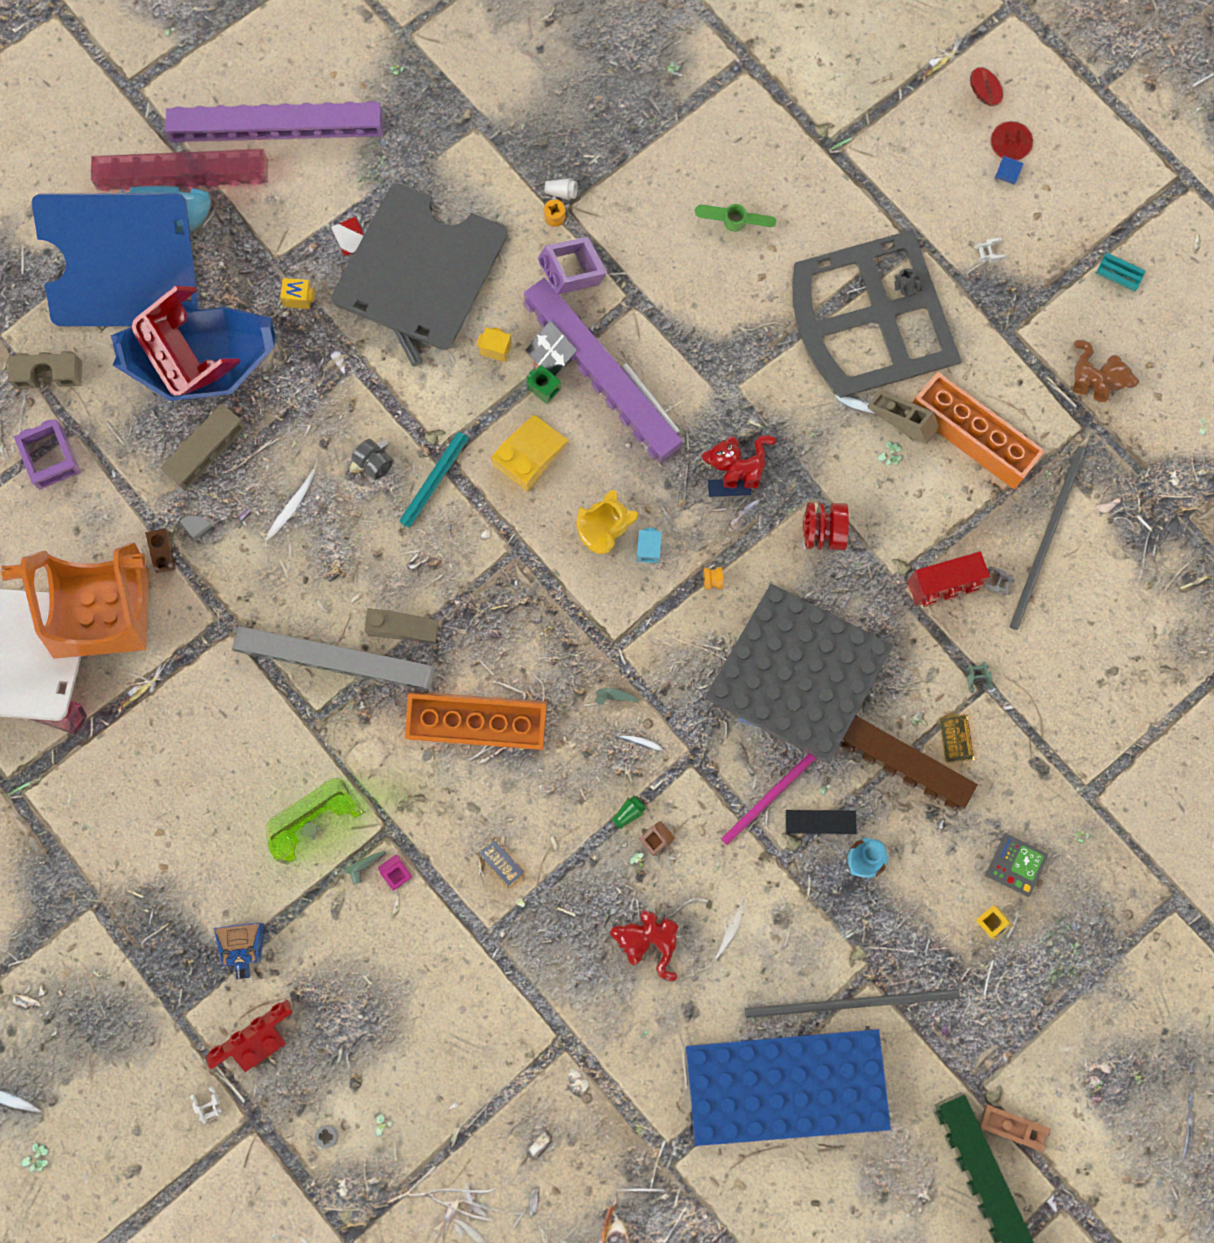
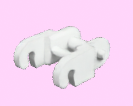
(992, 258)
(199, 1109)

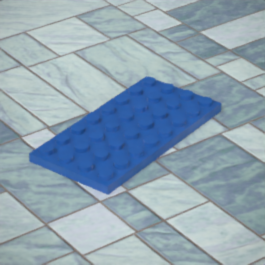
(788, 1087)

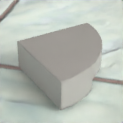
(195, 525)

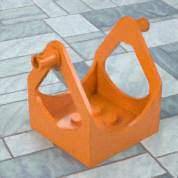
(90, 605)

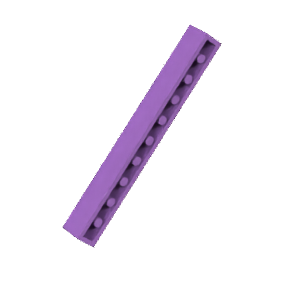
(274, 122)
(604, 373)

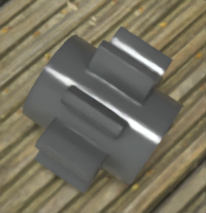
(907, 282)

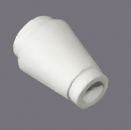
(562, 188)

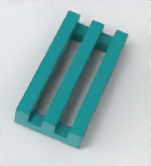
(1121, 268)

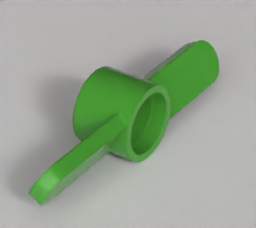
(722, 214)

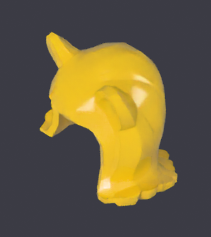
(604, 523)

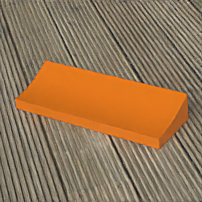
(979, 431)
(475, 720)

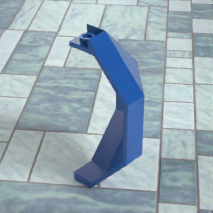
(211, 336)

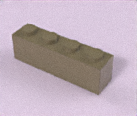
(202, 447)

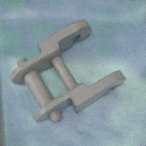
(1002, 575)

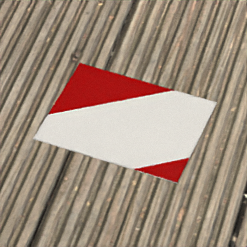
(348, 235)

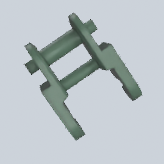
(986, 675)

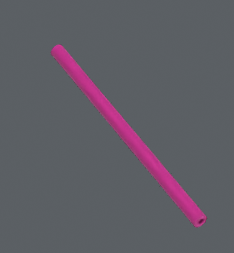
(767, 799)

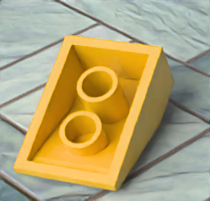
(528, 452)

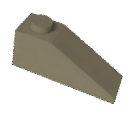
(905, 416)
(400, 626)

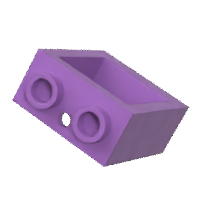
(587, 258)
(56, 472)

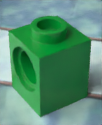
(545, 392)

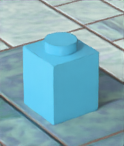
(649, 546)

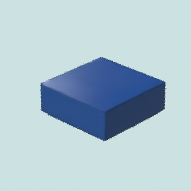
(1009, 170)

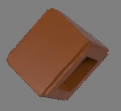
(657, 838)

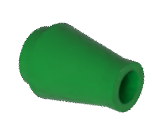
(630, 810)

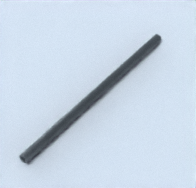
(1047, 538)
(852, 1003)

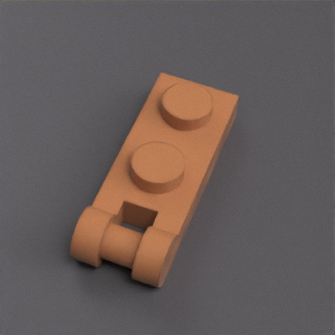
(1013, 1127)

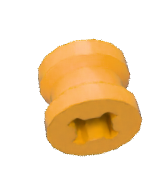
(555, 218)
(713, 578)

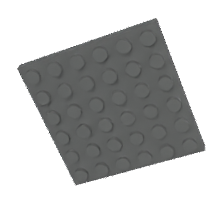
(799, 673)

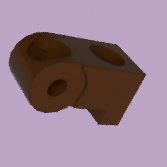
(161, 550)

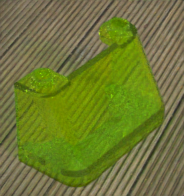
(281, 829)

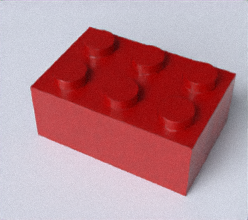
(948, 579)

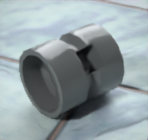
(368, 456)

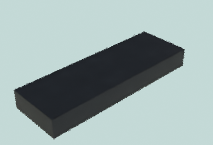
(820, 822)

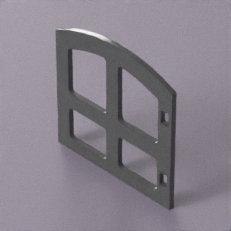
(881, 311)

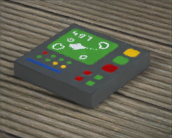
(1016, 865)

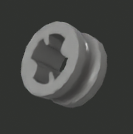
(331, 1130)

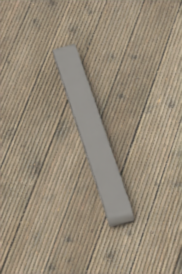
(333, 658)

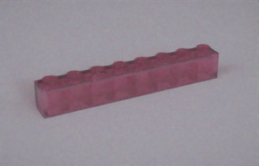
(180, 169)

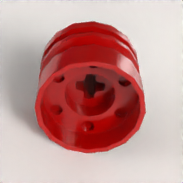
(826, 526)

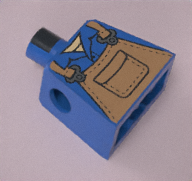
(240, 946)

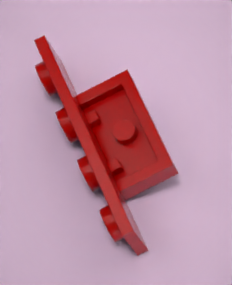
(253, 1042)

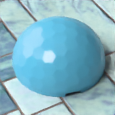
(197, 203)

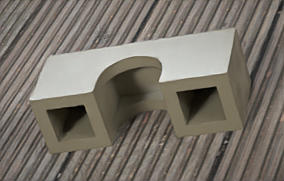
(26, 369)

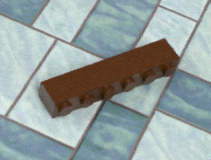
(908, 763)

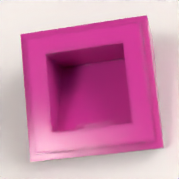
(394, 872)

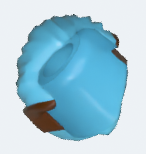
(867, 858)

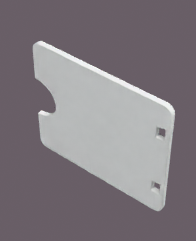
(27, 669)

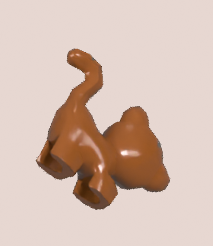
(1112, 376)

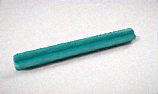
(433, 479)

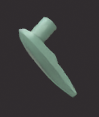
(613, 694)
(362, 864)

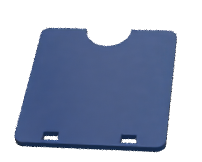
(116, 254)

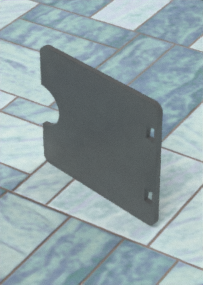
(418, 269)

